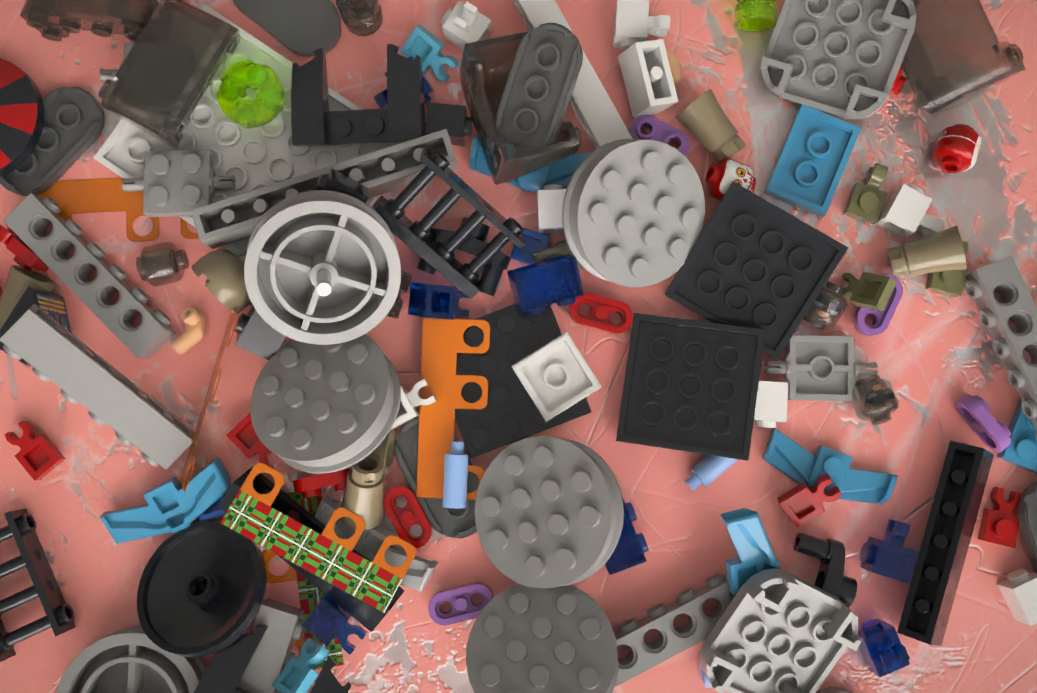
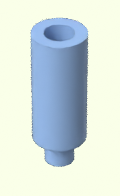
(708, 470)
(455, 477)

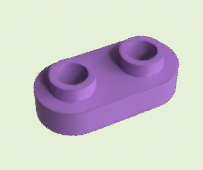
(659, 132)
(880, 319)
(976, 414)
(462, 605)

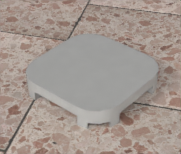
(838, 53)
(778, 637)

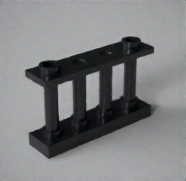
(442, 255)
(58, 613)

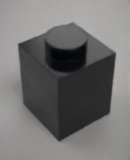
(449, 117)

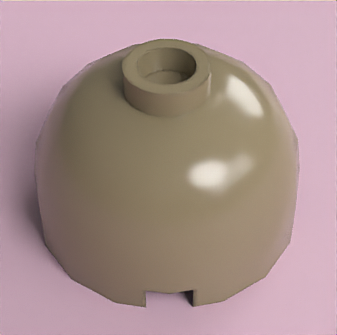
(224, 277)

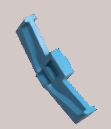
(556, 173)
(804, 466)
(169, 506)
(751, 547)

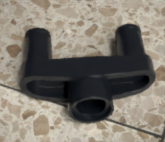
(473, 245)
(831, 570)

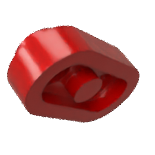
(600, 313)
(312, 485)
(407, 516)

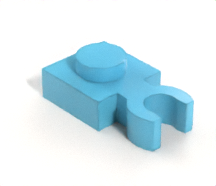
(429, 48)
(300, 673)

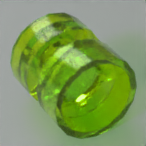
(755, 15)

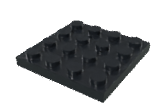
(756, 268)
(691, 386)
(509, 409)

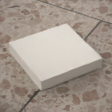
(556, 376)

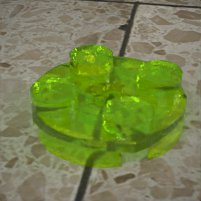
(232, 91)

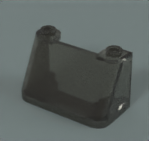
(956, 54)
(169, 69)
(483, 81)

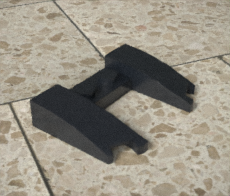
(318, 126)
(231, 663)

